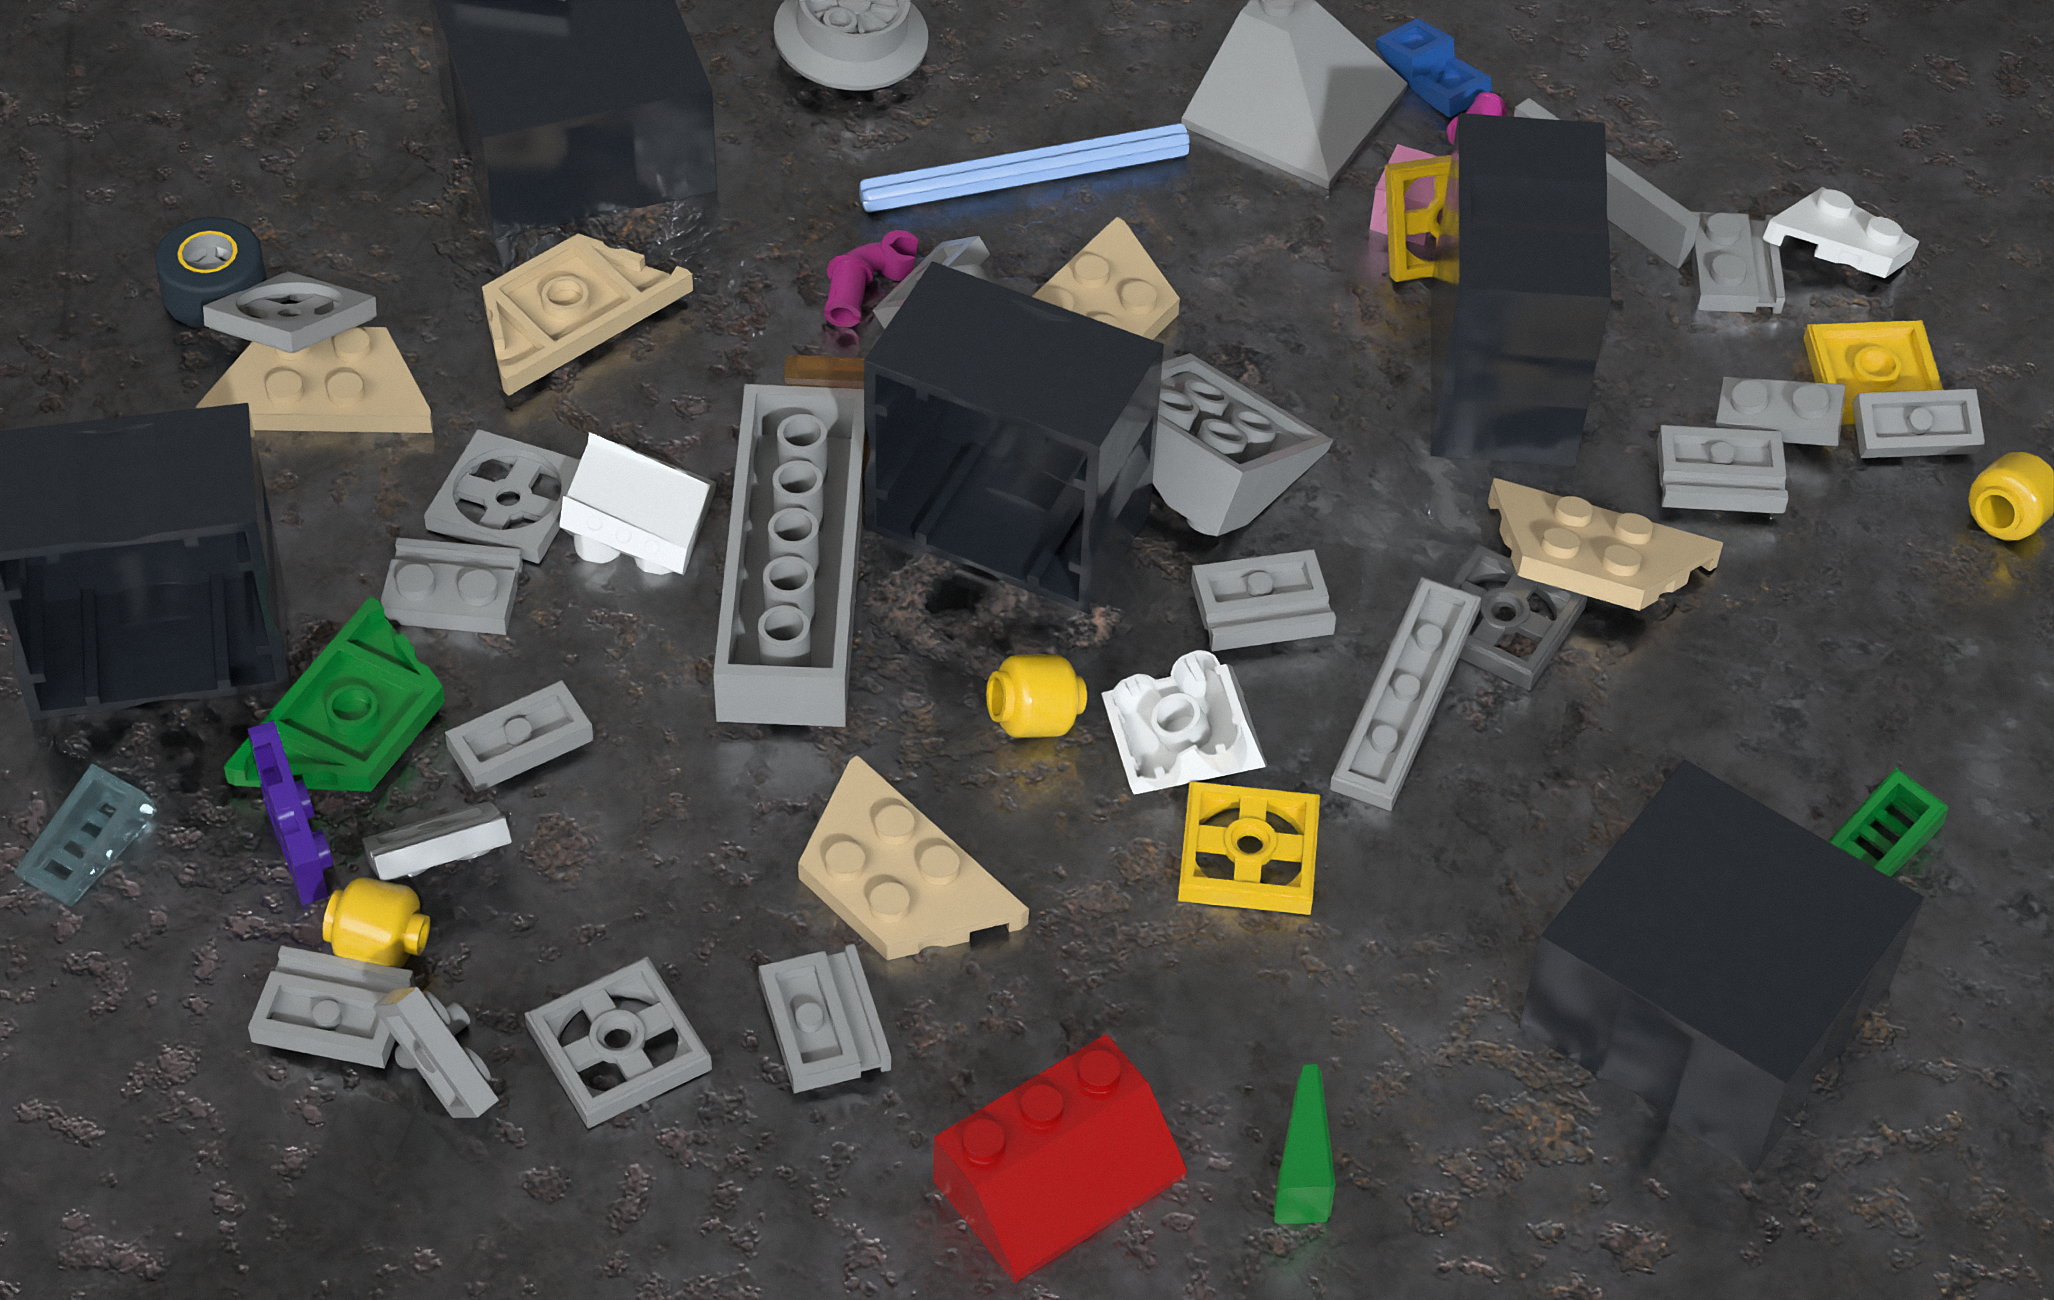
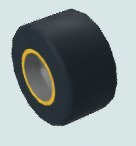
(206, 263)

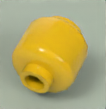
(2013, 496)
(1035, 695)
(375, 922)

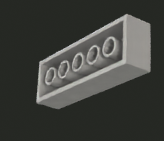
(792, 557)

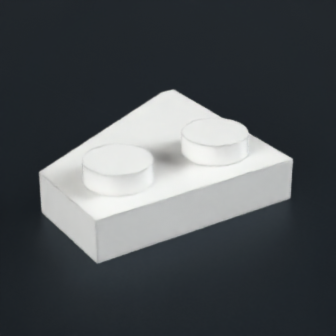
(1844, 233)

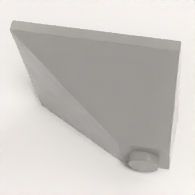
(1294, 90)
(1225, 447)

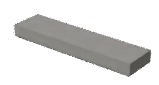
(1639, 205)
(1405, 694)

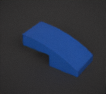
(1429, 66)

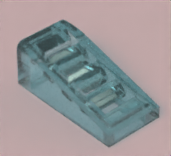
(80, 807)

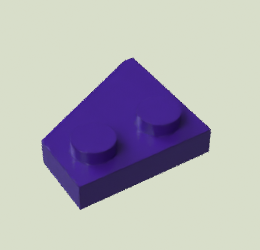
(288, 809)

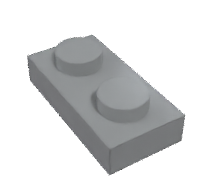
(1799, 409)
(1918, 423)
(519, 736)

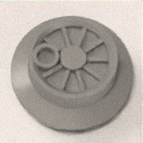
(851, 41)

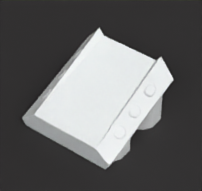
(634, 508)
(1183, 725)

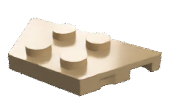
(1115, 284)
(570, 304)
(334, 386)
(1594, 548)
(898, 872)

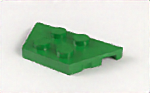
(350, 709)

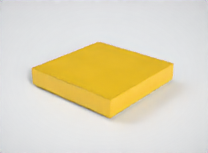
(1871, 358)

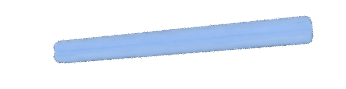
(1023, 167)

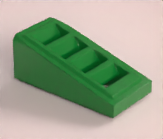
(1908, 798)
(1306, 1169)

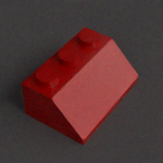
(1058, 1158)

